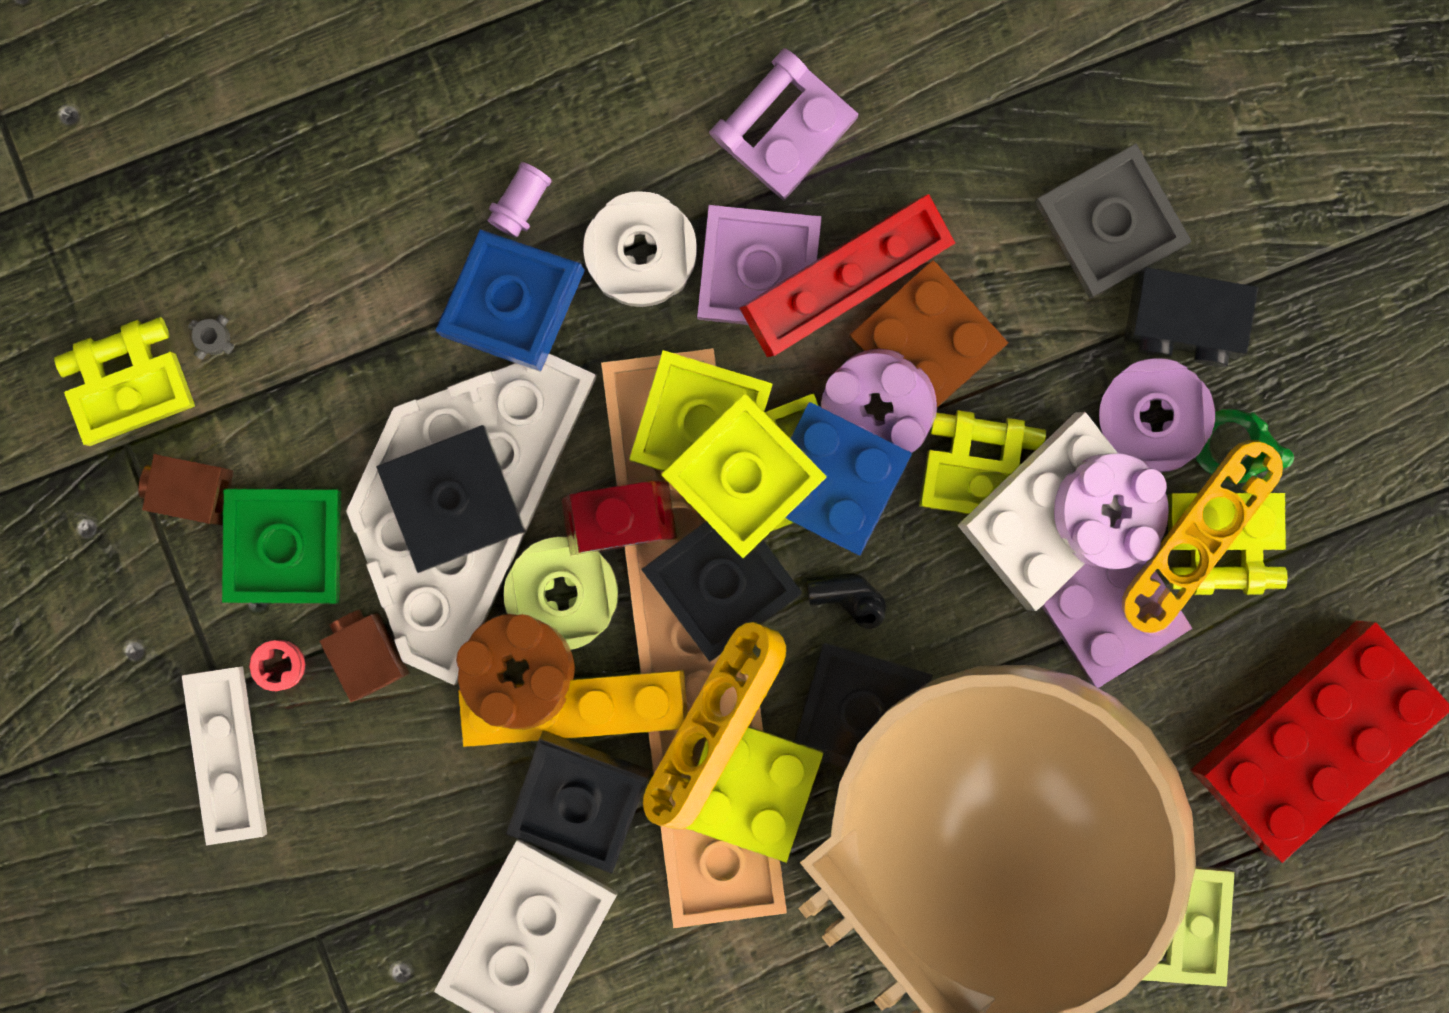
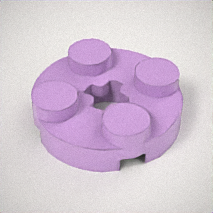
(897, 382)
(1178, 391)
(1143, 515)

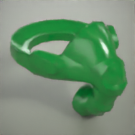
(1257, 430)

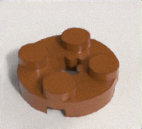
(546, 681)

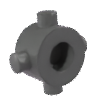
(211, 336)

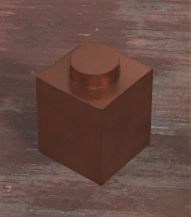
(184, 489)
(363, 654)

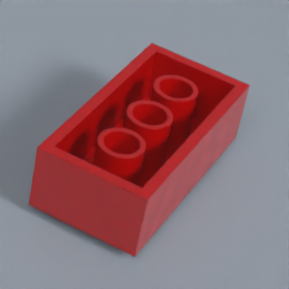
(1321, 739)

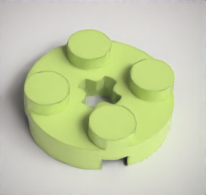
(589, 572)

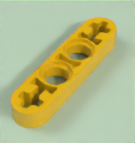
(1209, 542)
(707, 721)

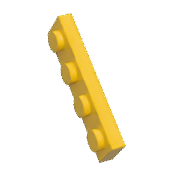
(596, 709)

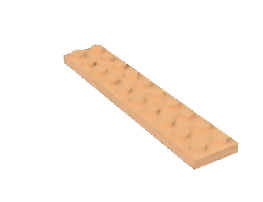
(704, 875)

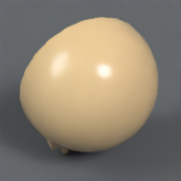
(1008, 846)

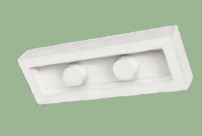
(224, 755)

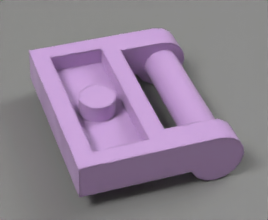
(800, 134)

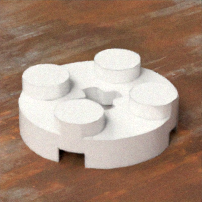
(663, 226)

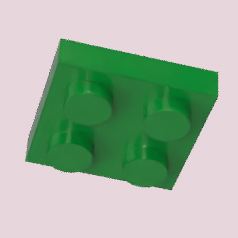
(281, 546)

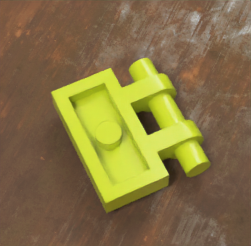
(128, 397)
(961, 481)
(1261, 533)

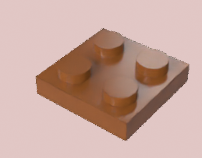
(933, 330)

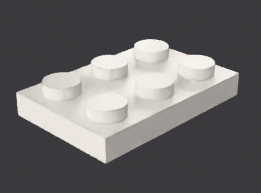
(1017, 520)
(526, 936)

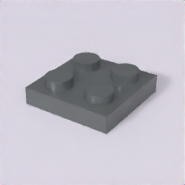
(1112, 221)

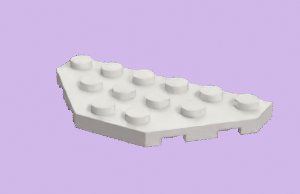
(528, 425)

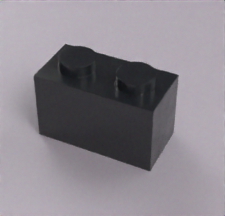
(1190, 316)

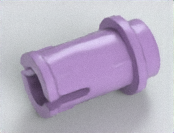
(519, 200)

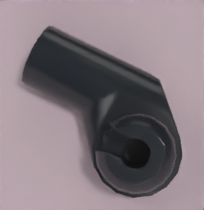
(852, 593)

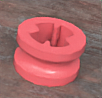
(266, 652)

